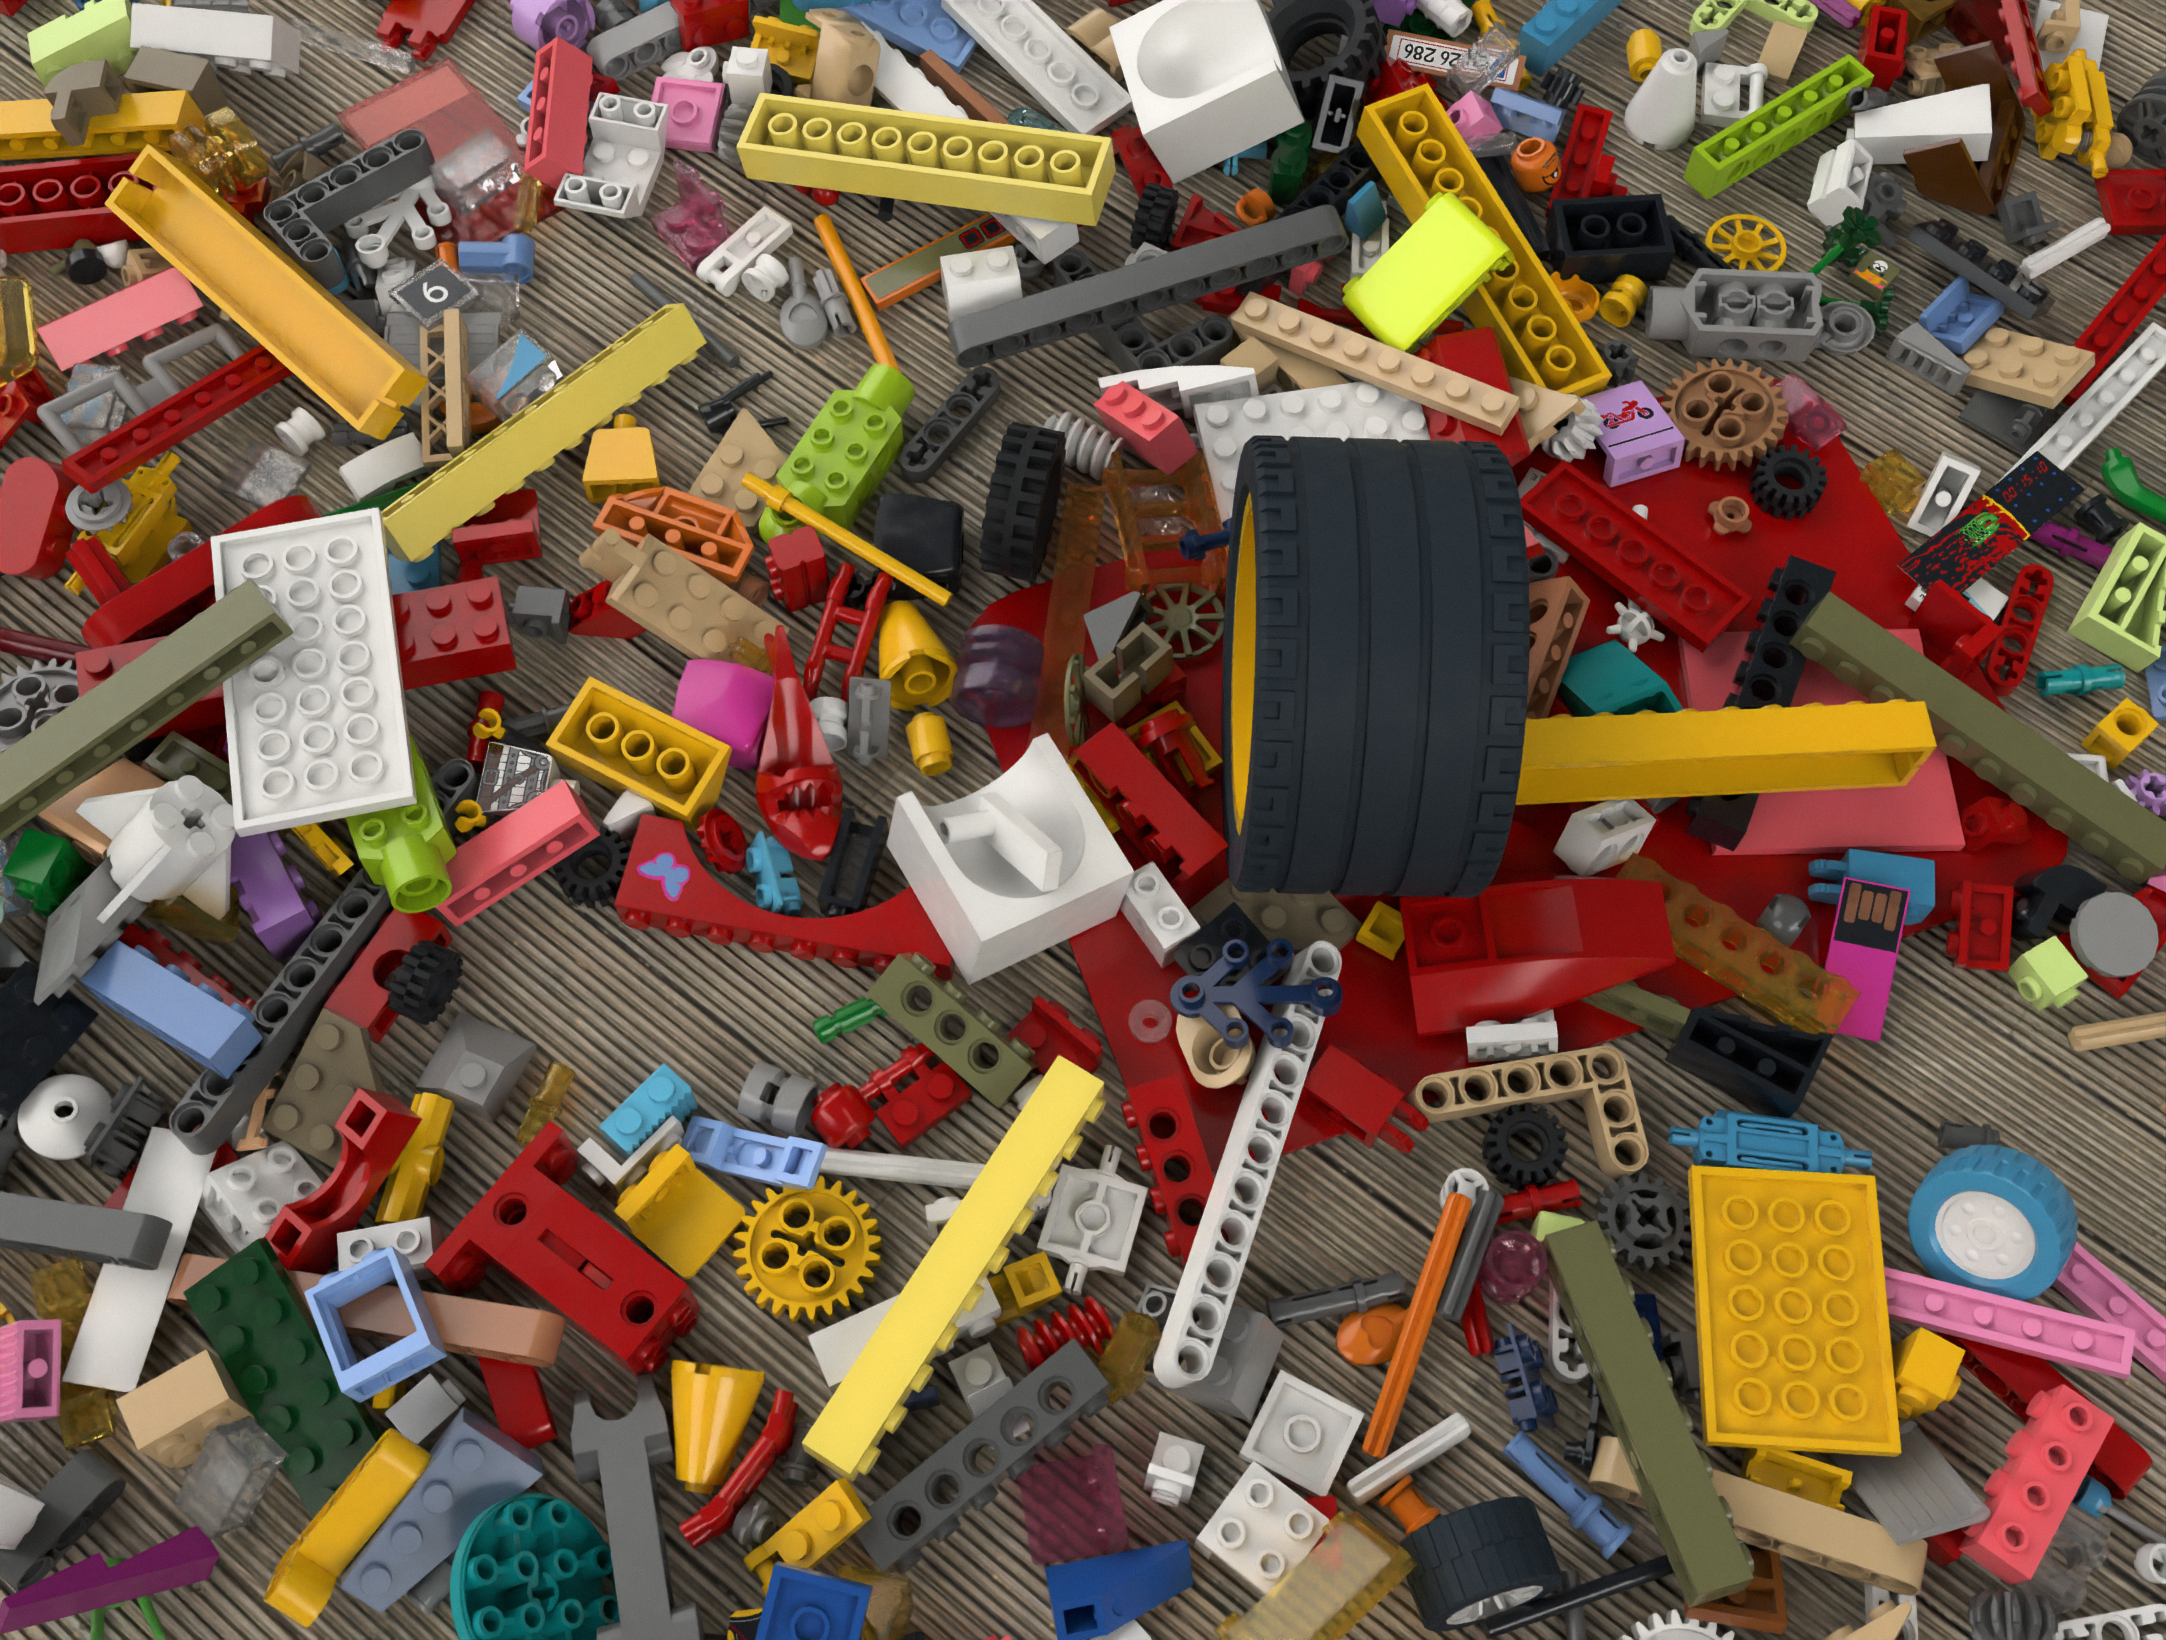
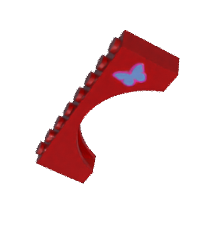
(673, 892)

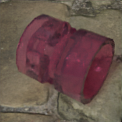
(1512, 1267)

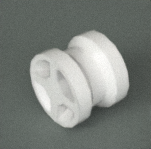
(765, 277)
(299, 431)
(1466, 1182)

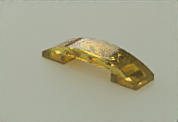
(85, 1410)

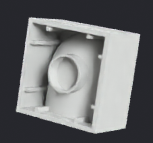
(1204, 80)
(979, 899)

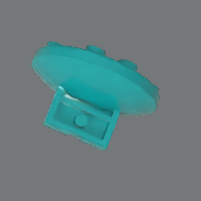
(531, 1573)

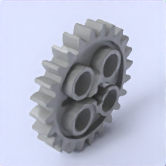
(34, 698)

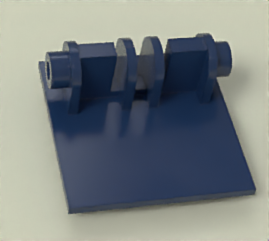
(1525, 1355)

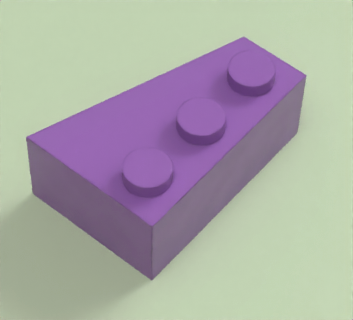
(272, 893)

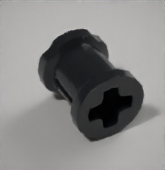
(2101, 519)

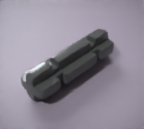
(344, 434)

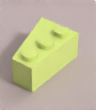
(90, 35)

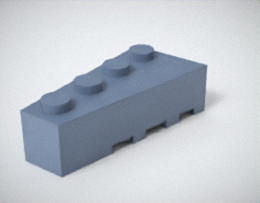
(467, 1474)

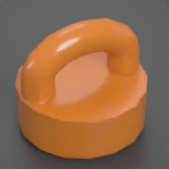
(1255, 208)

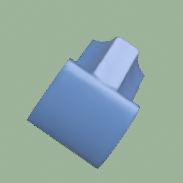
(511, 256)

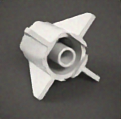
(167, 844)

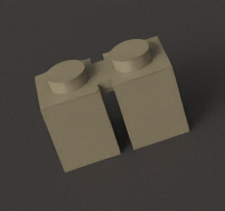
(1143, 664)

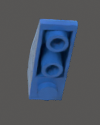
(1110, 1590)

